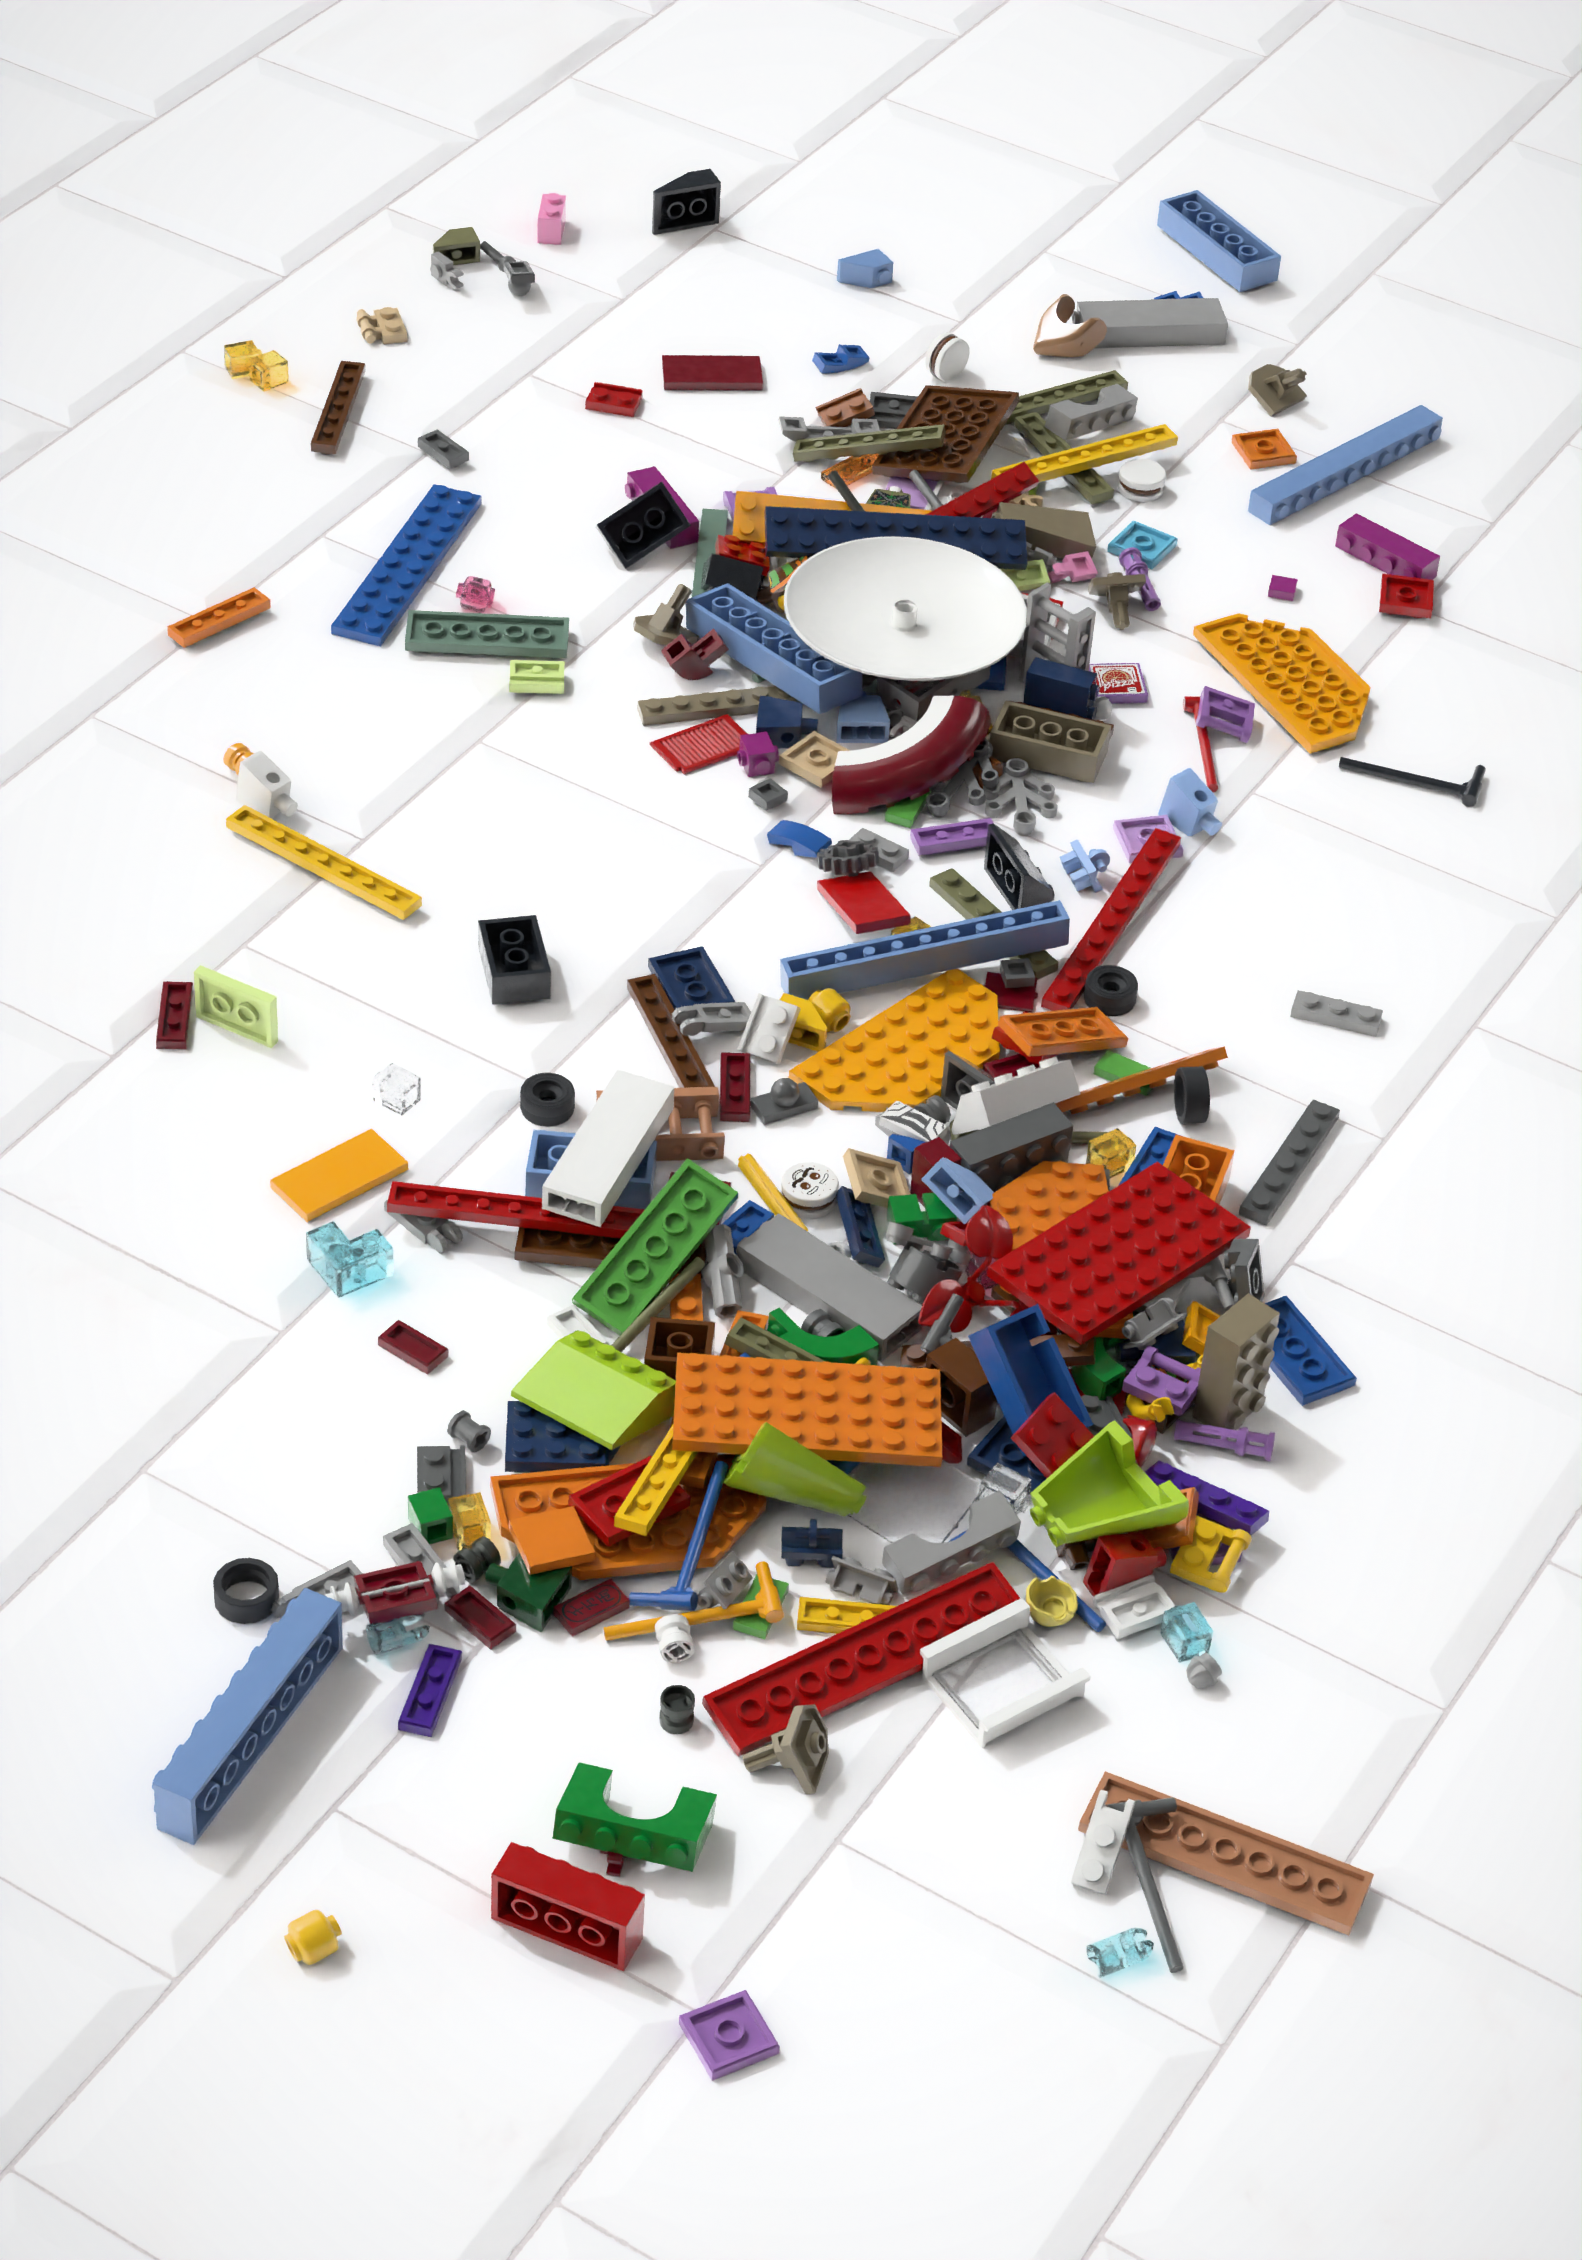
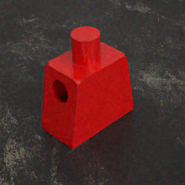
(1121, 1560)

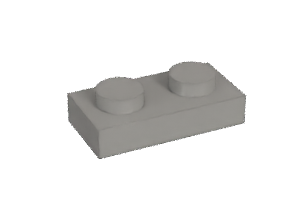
(890, 853)

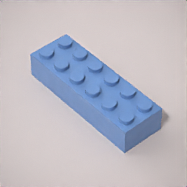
(1219, 240)

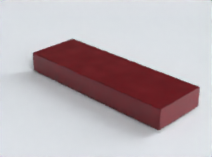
(174, 1015)
(735, 1087)

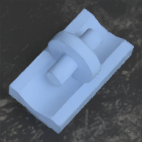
(1088, 864)

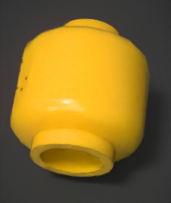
(832, 1008)
(312, 1937)

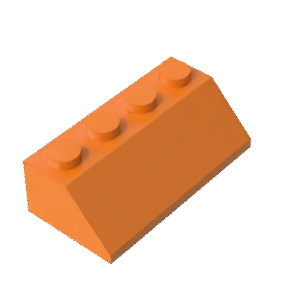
(1201, 1165)

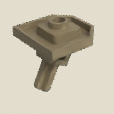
(1276, 387)
(1116, 589)
(666, 621)
(798, 1747)

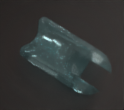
(393, 1634)
(1120, 1950)

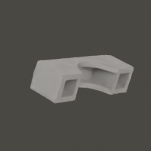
(1074, 419)
(919, 1561)

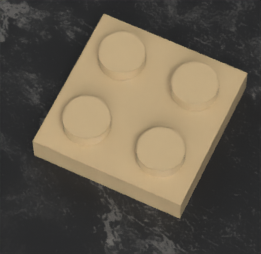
(812, 758)
(874, 1177)

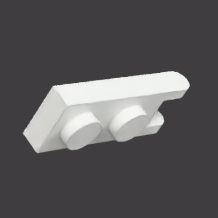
(1101, 1845)

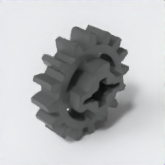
(848, 858)

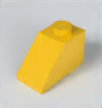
(809, 1027)

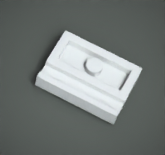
(769, 1028)
(1133, 1606)

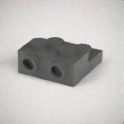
(1245, 1269)

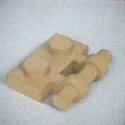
(383, 325)

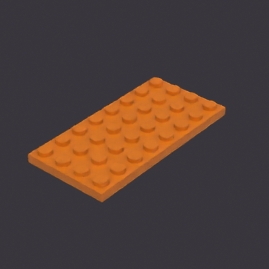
(823, 1405)

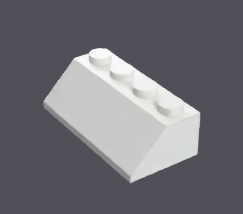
(1015, 1095)

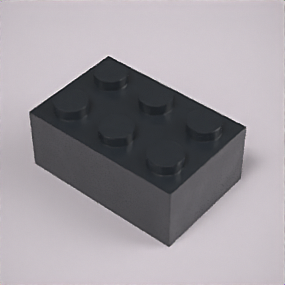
(514, 959)

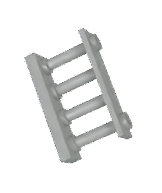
(1077, 642)

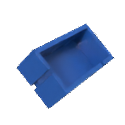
(1022, 1372)

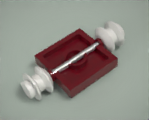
(398, 1590)

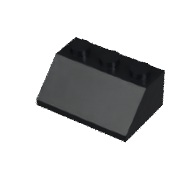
(642, 525)
(1013, 871)

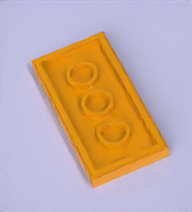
(339, 1175)

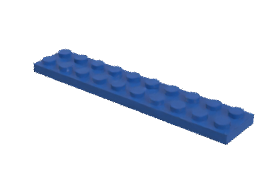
(406, 565)

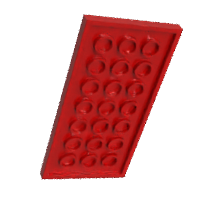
(1118, 1252)

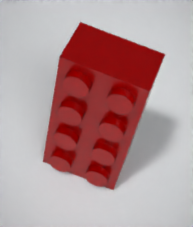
(567, 1906)

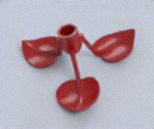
(988, 1237)

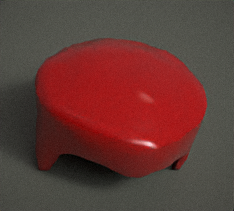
(1143, 1437)

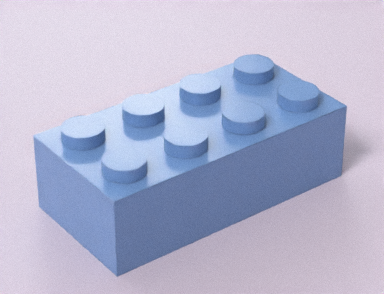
(548, 1148)

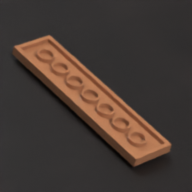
(1243, 1858)

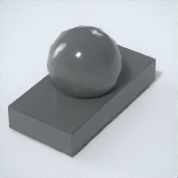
(519, 276)
(784, 1101)

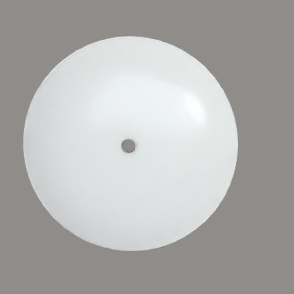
(905, 608)

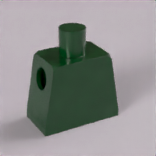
(529, 1596)

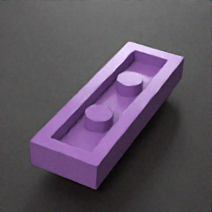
(950, 836)

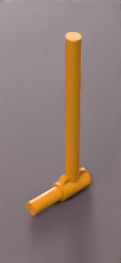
(766, 1603)

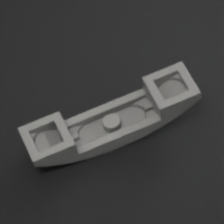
(795, 428)

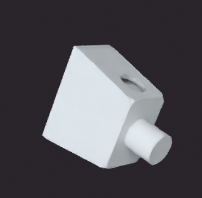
(264, 786)

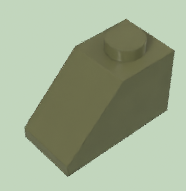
(459, 246)

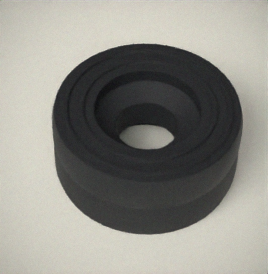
(1114, 978)
(547, 1086)

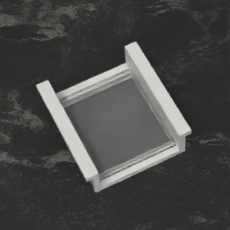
(998, 1674)

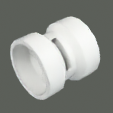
(674, 1638)

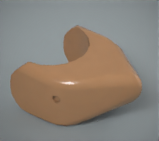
(1066, 340)

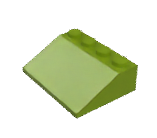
(597, 1390)

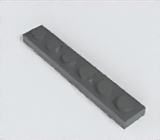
(1289, 1162)

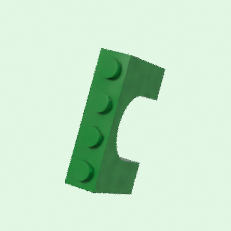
(667, 1840)

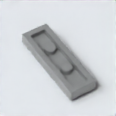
(1336, 1013)

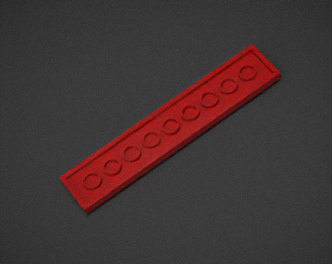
(854, 1660)

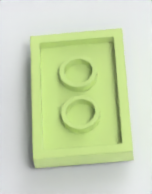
(236, 1006)

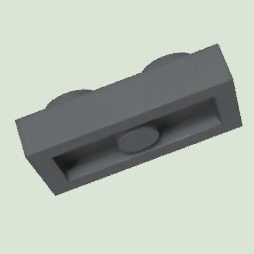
(443, 449)

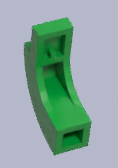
(842, 1348)
(1104, 1376)

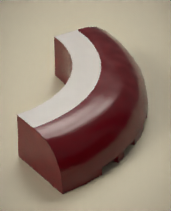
(913, 760)

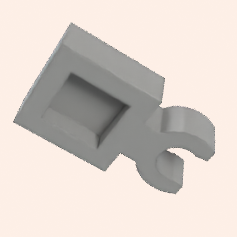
(443, 270)

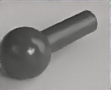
(495, 255)

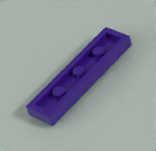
(1213, 1501)

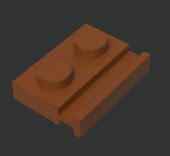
(843, 409)

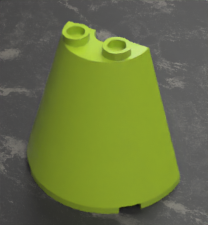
(792, 1473)
(1104, 1493)

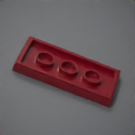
(712, 372)

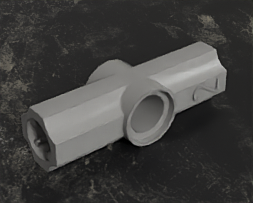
(723, 1272)

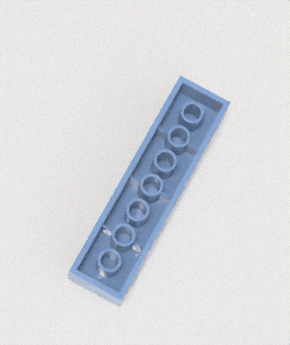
(772, 648)
(247, 1716)

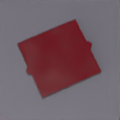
(1011, 998)

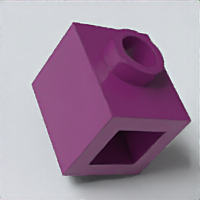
(757, 754)

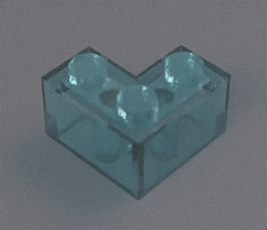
(349, 1263)

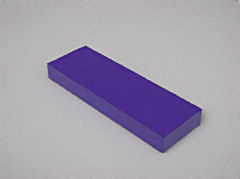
(430, 1690)

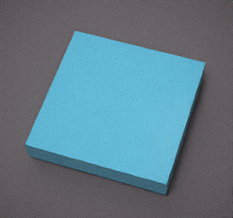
(1151, 542)

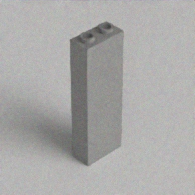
(1157, 322)
(820, 1277)

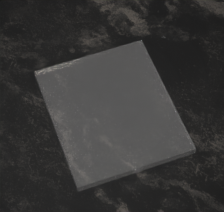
(914, 1500)

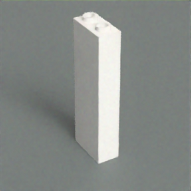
(608, 1148)

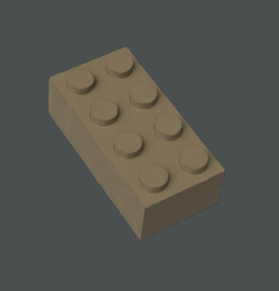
(1050, 741)
(1236, 1364)

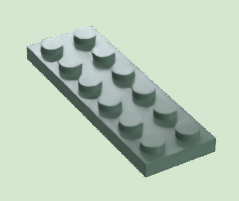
(487, 634)

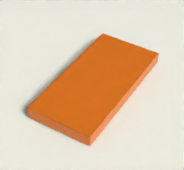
(1063, 1031)

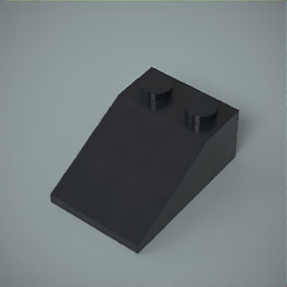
(687, 202)

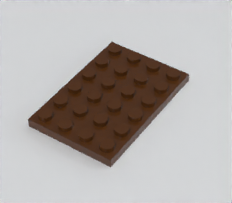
(971, 426)

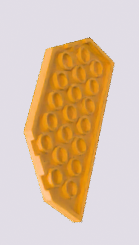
(1291, 677)
(905, 1047)

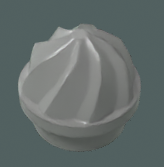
(1203, 1671)

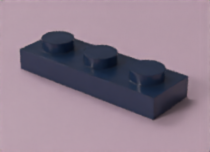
(860, 1229)

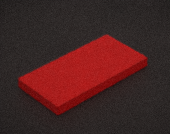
(864, 902)

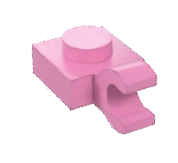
(1076, 566)

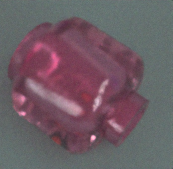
(475, 594)

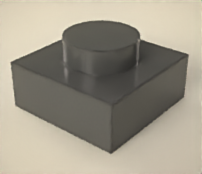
(768, 794)
(1017, 973)

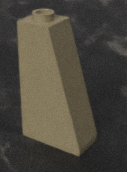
(1052, 529)

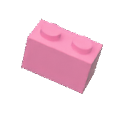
(551, 219)

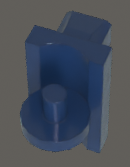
(811, 1544)

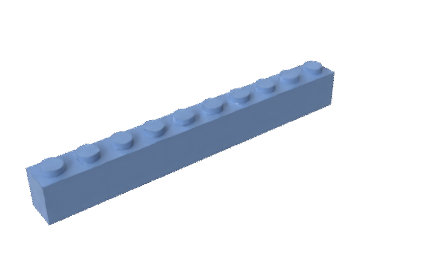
(1344, 464)
(927, 950)

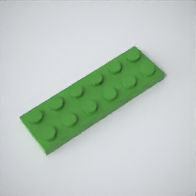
(655, 1247)

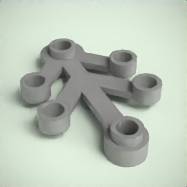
(1018, 773)
(901, 1234)

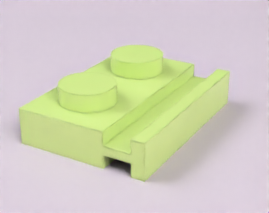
(536, 676)

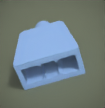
(863, 721)
(1190, 804)

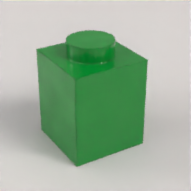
(431, 1515)

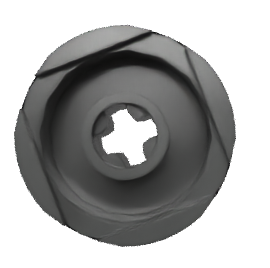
(921, 1271)

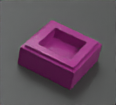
(1282, 587)

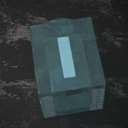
(1186, 1631)

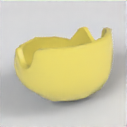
(1051, 1601)

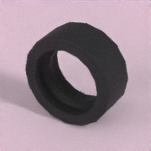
(1191, 1095)
(243, 1571)

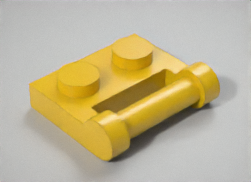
(1195, 1559)

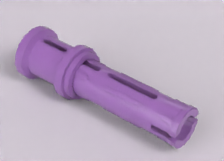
(1137, 566)
(1184, 1431)

